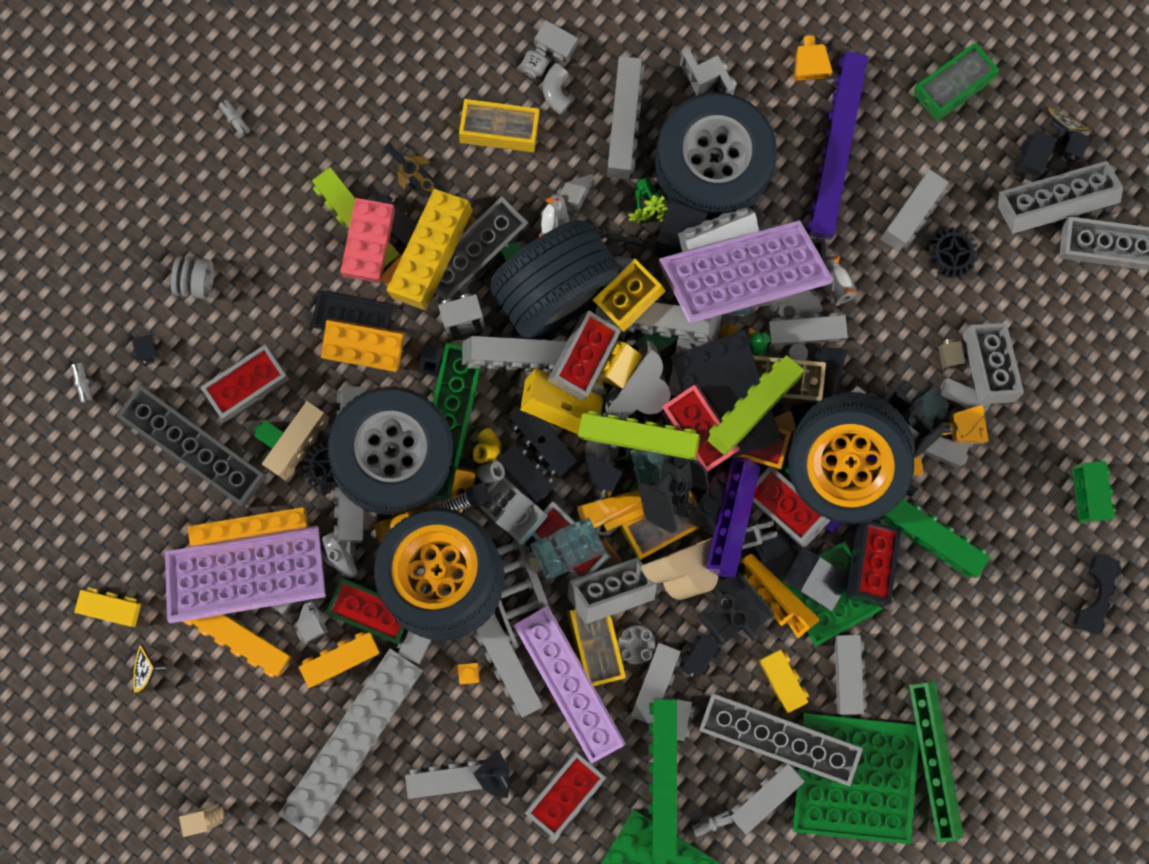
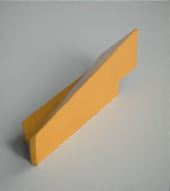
(613, 510)
(780, 599)

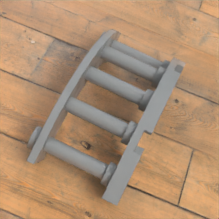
(531, 582)

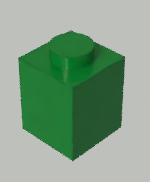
(268, 433)

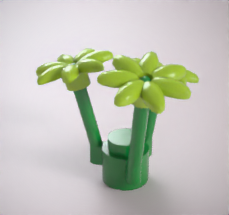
(656, 202)

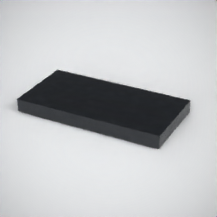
(350, 309)

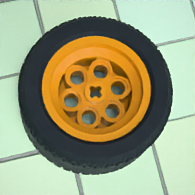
(852, 497)
(471, 597)

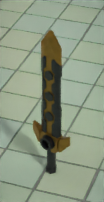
(418, 176)

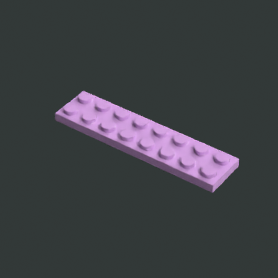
(569, 684)

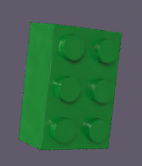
(1093, 492)

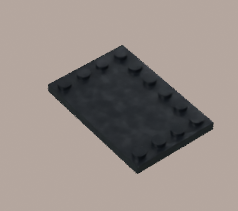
(724, 375)

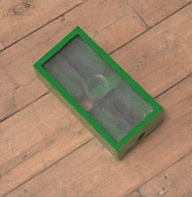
(956, 81)

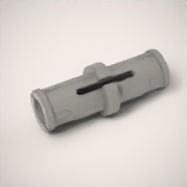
(234, 118)
(81, 383)
(712, 824)

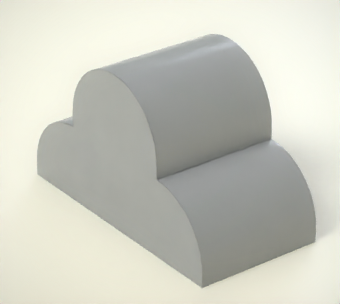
(645, 388)

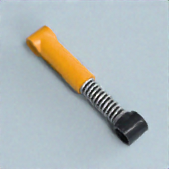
(474, 496)

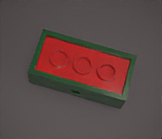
(364, 610)

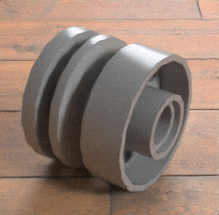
(191, 276)

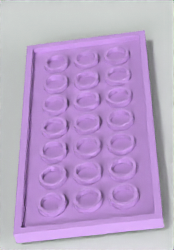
(745, 271)
(244, 574)

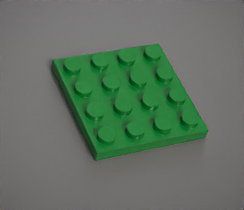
(846, 611)

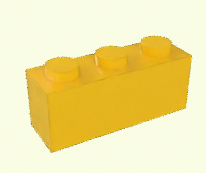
(108, 607)
(784, 680)

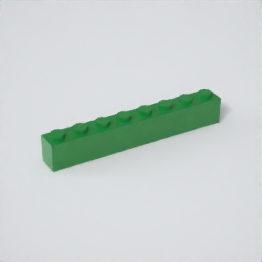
(936, 761)
(664, 779)

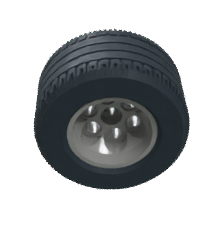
(706, 119)
(554, 278)
(371, 417)

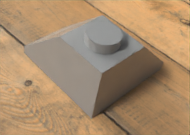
(575, 192)
(310, 623)

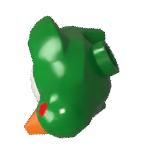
(758, 342)

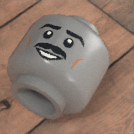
(534, 63)

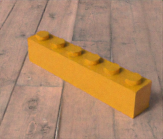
(248, 526)
(243, 642)

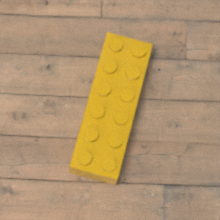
(430, 249)

